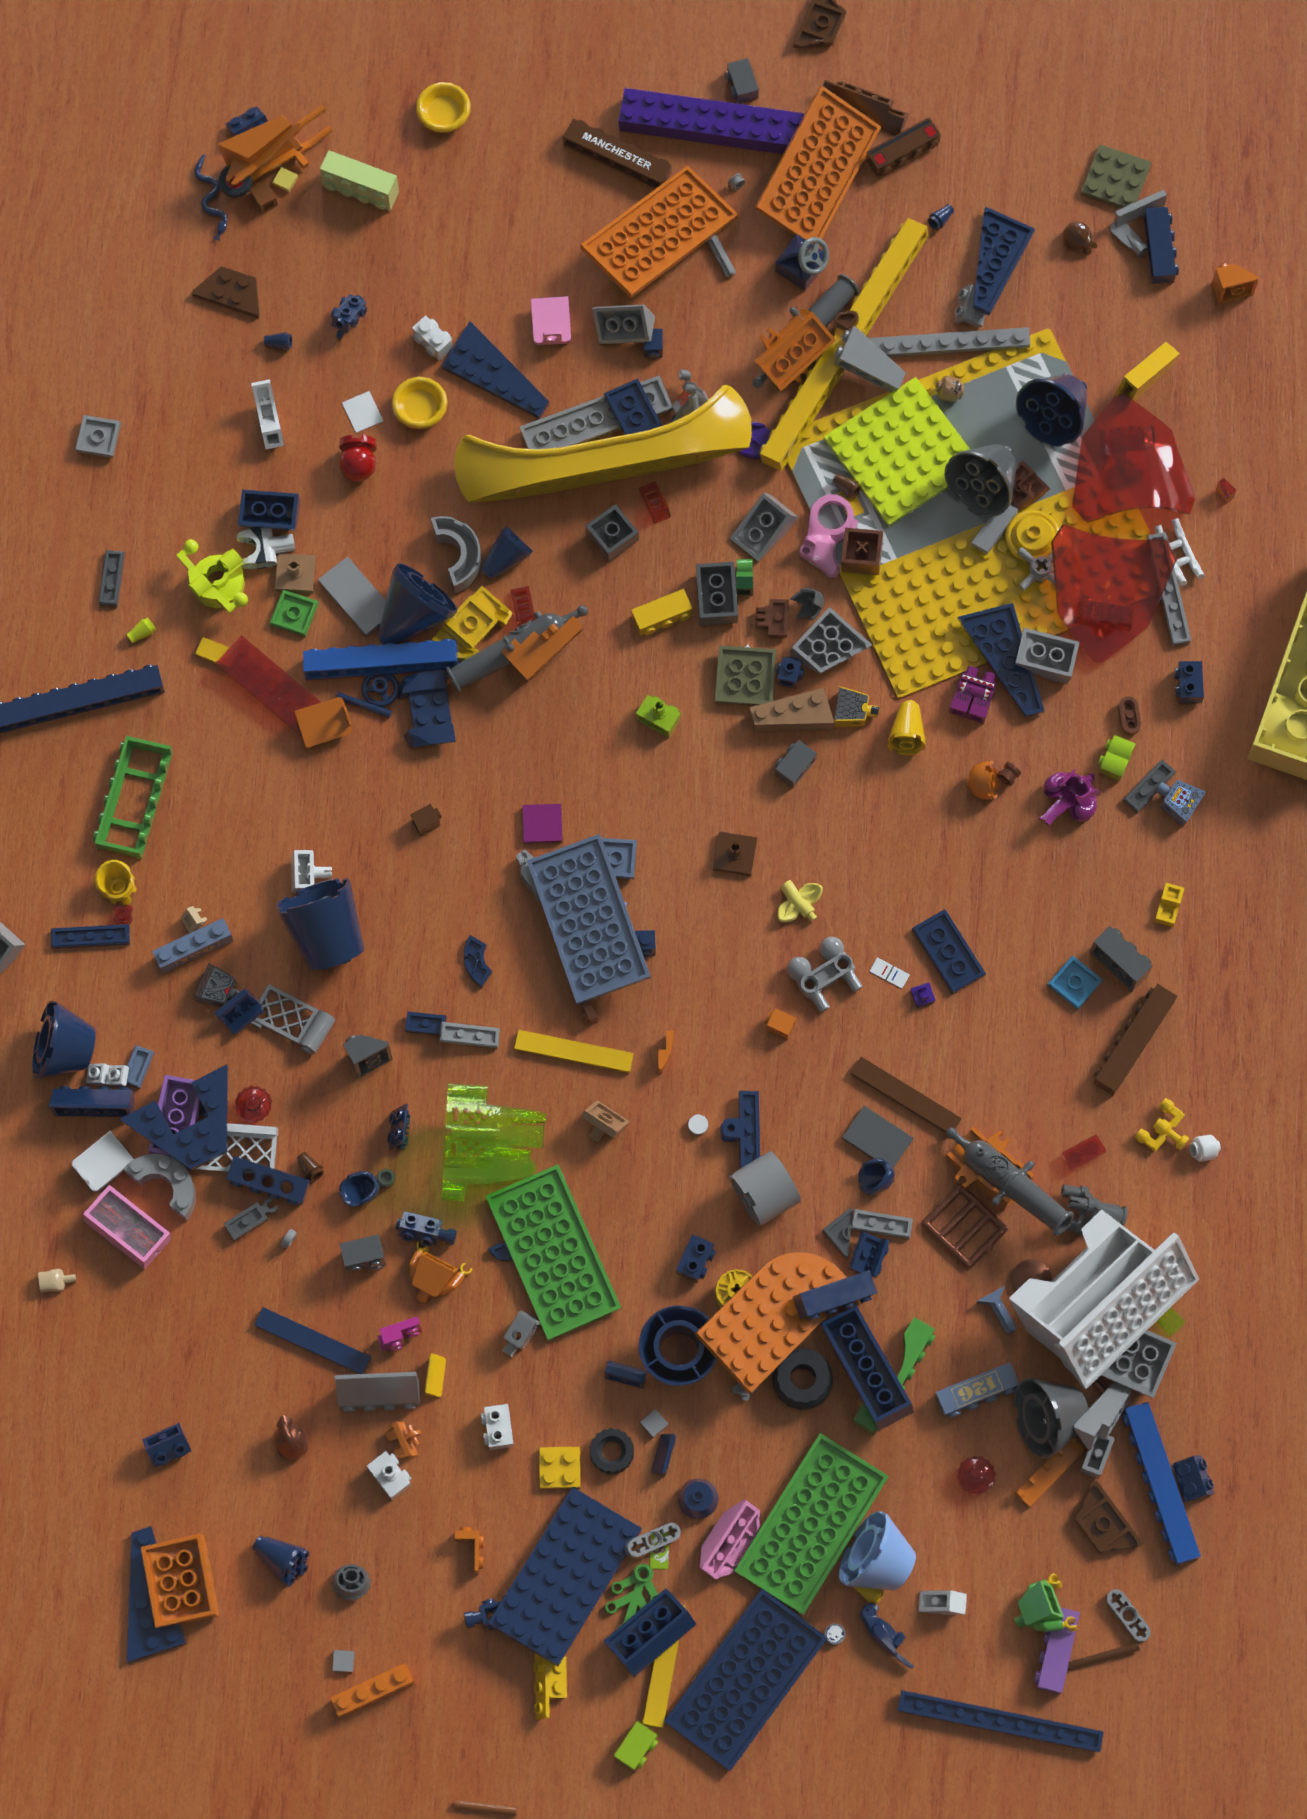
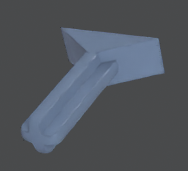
(999, 1309)

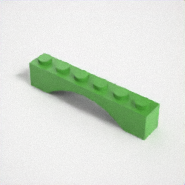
(915, 1340)

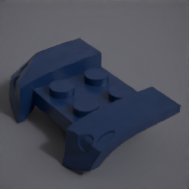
(428, 708)

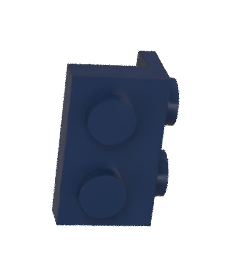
(251, 118)
(240, 1011)
(869, 1254)
(1193, 1478)

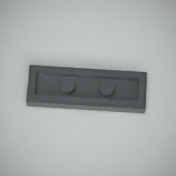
(111, 578)
(1147, 786)

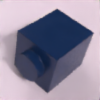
(654, 348)

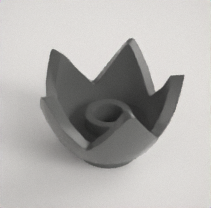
(810, 601)

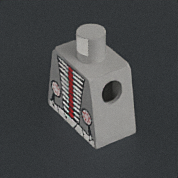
(526, 1326)

